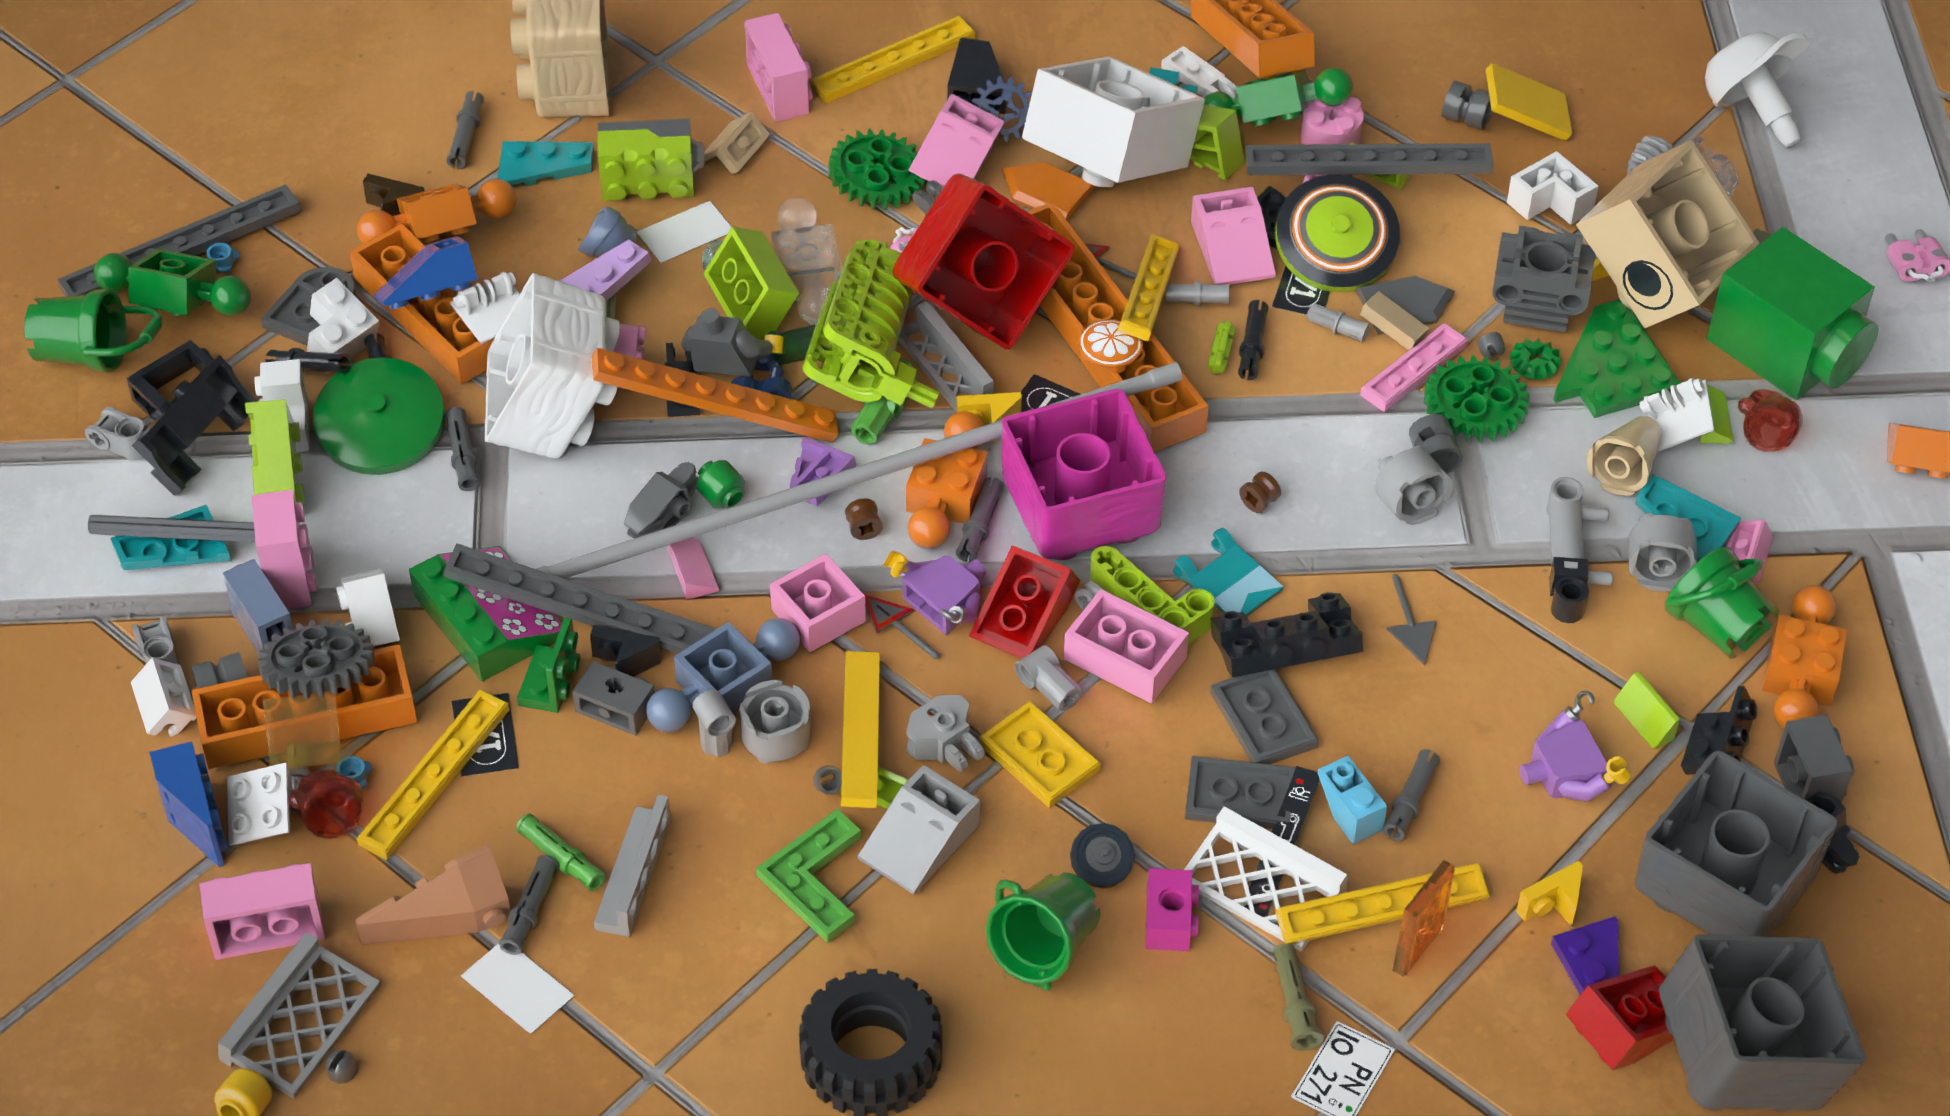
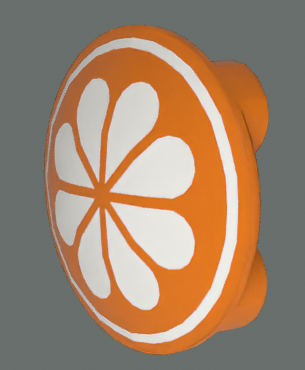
(1108, 347)

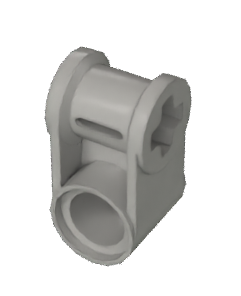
(116, 433)
(155, 641)

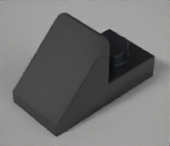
(630, 650)

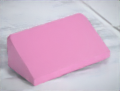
(1752, 540)
(692, 568)

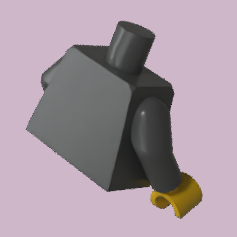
(726, 345)

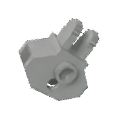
(944, 733)

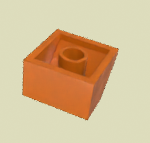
(1919, 448)

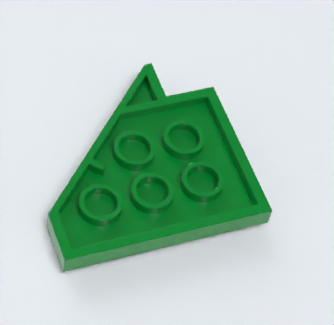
(1614, 363)

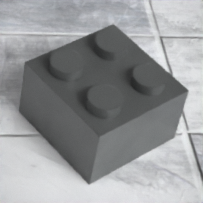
(1813, 758)

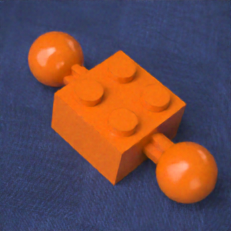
(441, 211)
(945, 486)
(1805, 656)

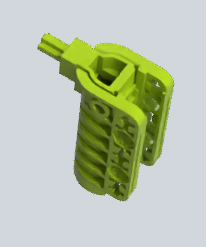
(863, 332)

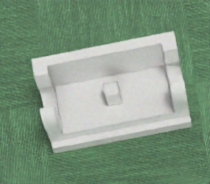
(163, 697)

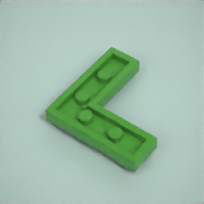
(791, 877)

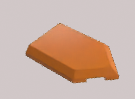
(1044, 183)

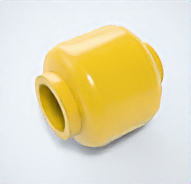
(243, 1094)

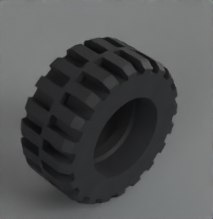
(863, 1002)

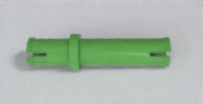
(571, 860)

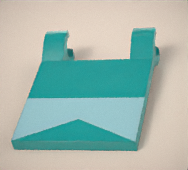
(1232, 578)

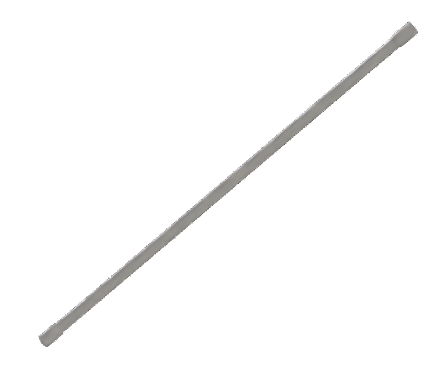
(1152, 379)

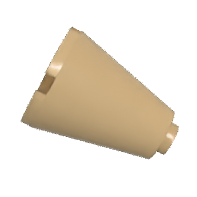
(1625, 456)

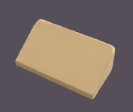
(1393, 320)

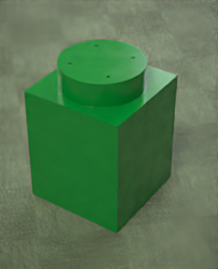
(1794, 315)

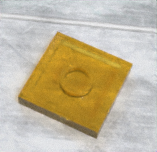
(302, 730)

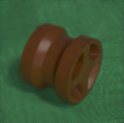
(1260, 492)
(863, 519)

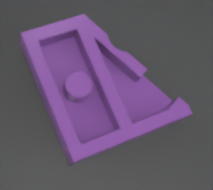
(818, 462)

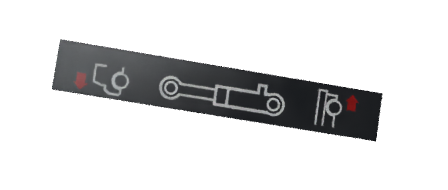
(1297, 802)

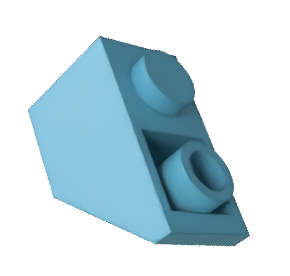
(1352, 800)

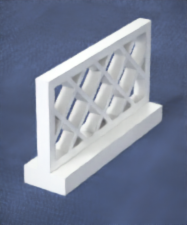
(1271, 850)

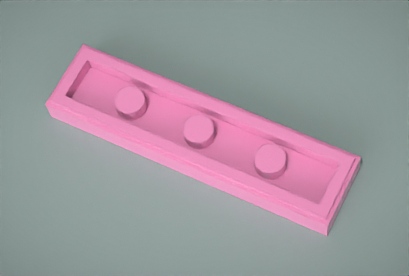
(1413, 367)

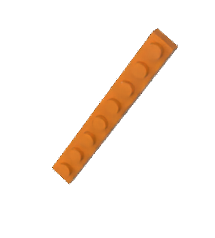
(714, 395)

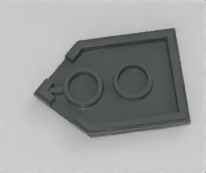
(1413, 294)

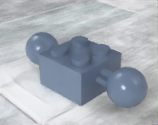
(725, 664)

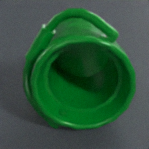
(1723, 600)
(1041, 927)

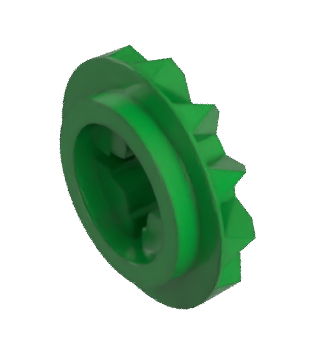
(1537, 368)

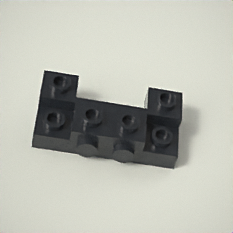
(182, 420)
(1288, 640)

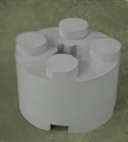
(1413, 485)
(1661, 550)
(775, 721)

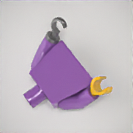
(940, 588)
(1570, 760)

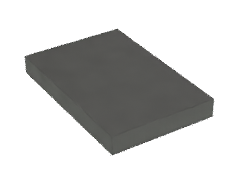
(1264, 717)
(1243, 787)

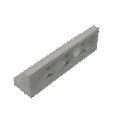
(953, 353)
(633, 868)

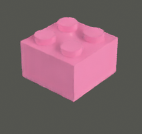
(818, 602)

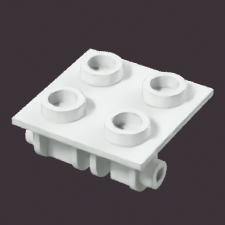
(487, 306)
(1681, 413)
(259, 803)

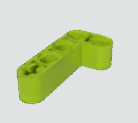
(1124, 580)

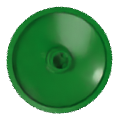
(379, 416)

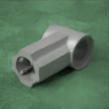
(1043, 671)
(714, 722)

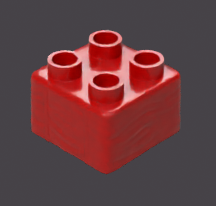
(983, 259)

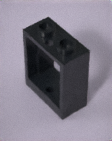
(145, 382)

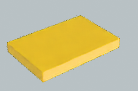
(1528, 102)
(1039, 754)

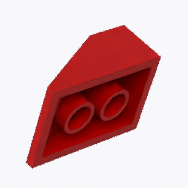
(1024, 603)
(1623, 1017)

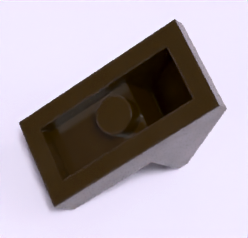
(384, 191)

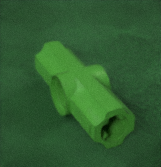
(875, 417)

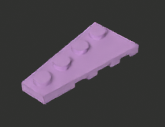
(611, 270)

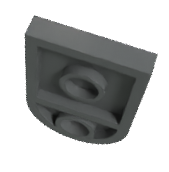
(291, 312)

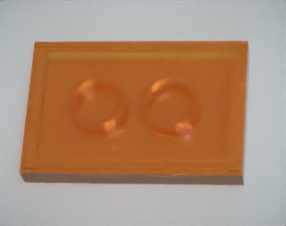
(1423, 918)

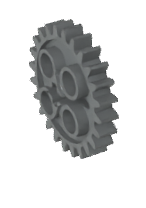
(316, 658)

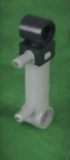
(1568, 567)

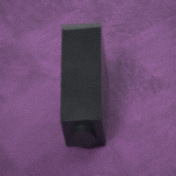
(971, 69)

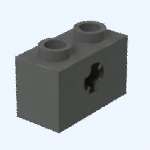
(613, 697)

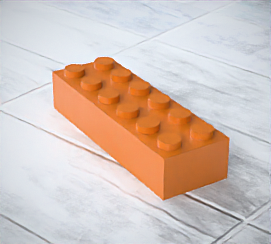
(1258, 34)
(429, 321)
(234, 718)

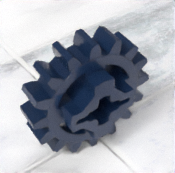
(1008, 90)

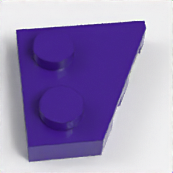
(1589, 952)

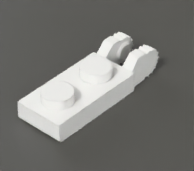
(1198, 73)

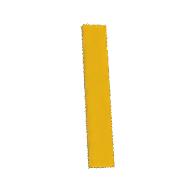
(891, 60)
(1149, 287)
(860, 730)
(433, 774)
(1371, 905)

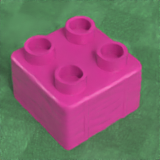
(1082, 474)

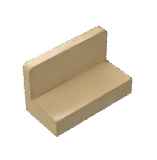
(738, 142)

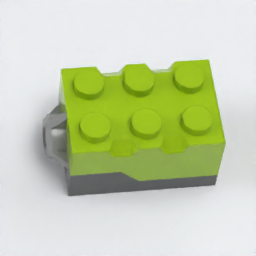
(648, 158)

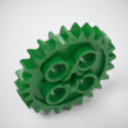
(875, 169)
(1477, 398)

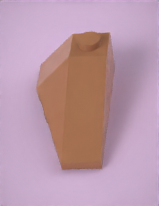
(453, 903)

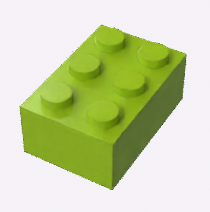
(751, 281)

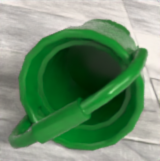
(85, 329)

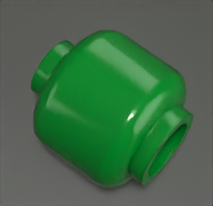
(720, 484)

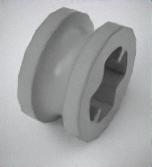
(1084, 595)

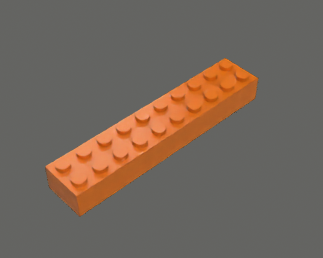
(1089, 295)

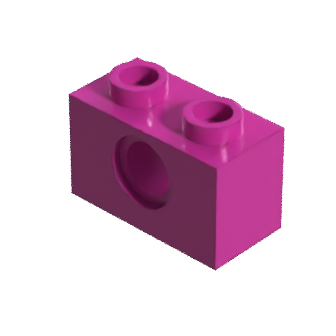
(1165, 927)

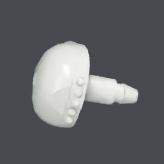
(1750, 71)

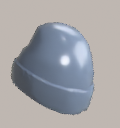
(607, 233)

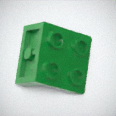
(550, 672)

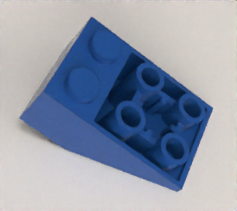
(430, 270)
(189, 798)

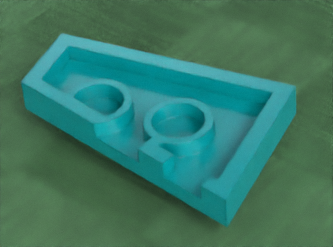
(536, 160)
(1710, 522)
(164, 552)

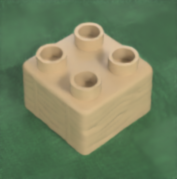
(565, 54)

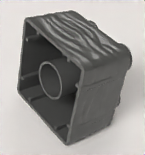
(1733, 850)
(1760, 1023)

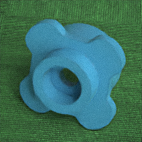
(223, 255)
(356, 766)

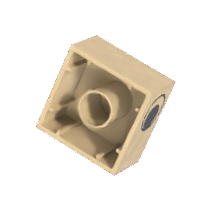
(1667, 234)

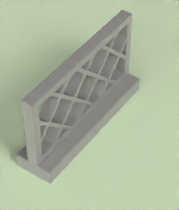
(268, 1006)

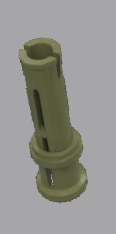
(1298, 1010)

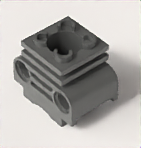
(1543, 277)

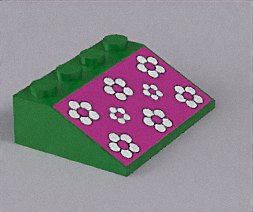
(481, 625)

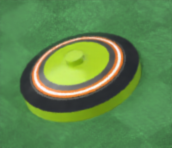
(1337, 233)

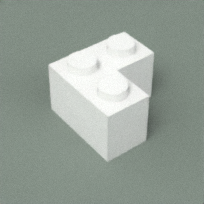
(1552, 185)
(341, 319)
(286, 381)
(369, 605)

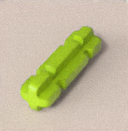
(1221, 347)

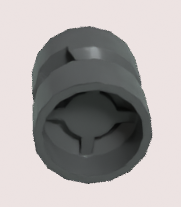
(1466, 104)
(1437, 438)
(228, 669)

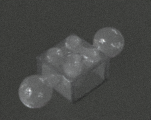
(807, 255)

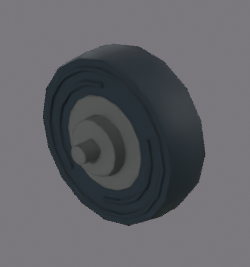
(1102, 855)

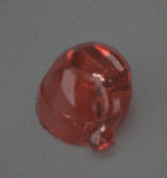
(1770, 420)
(328, 803)

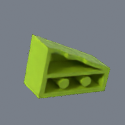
(1218, 142)
(274, 448)

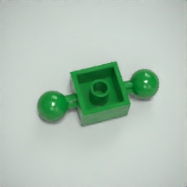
(1284, 95)
(172, 282)

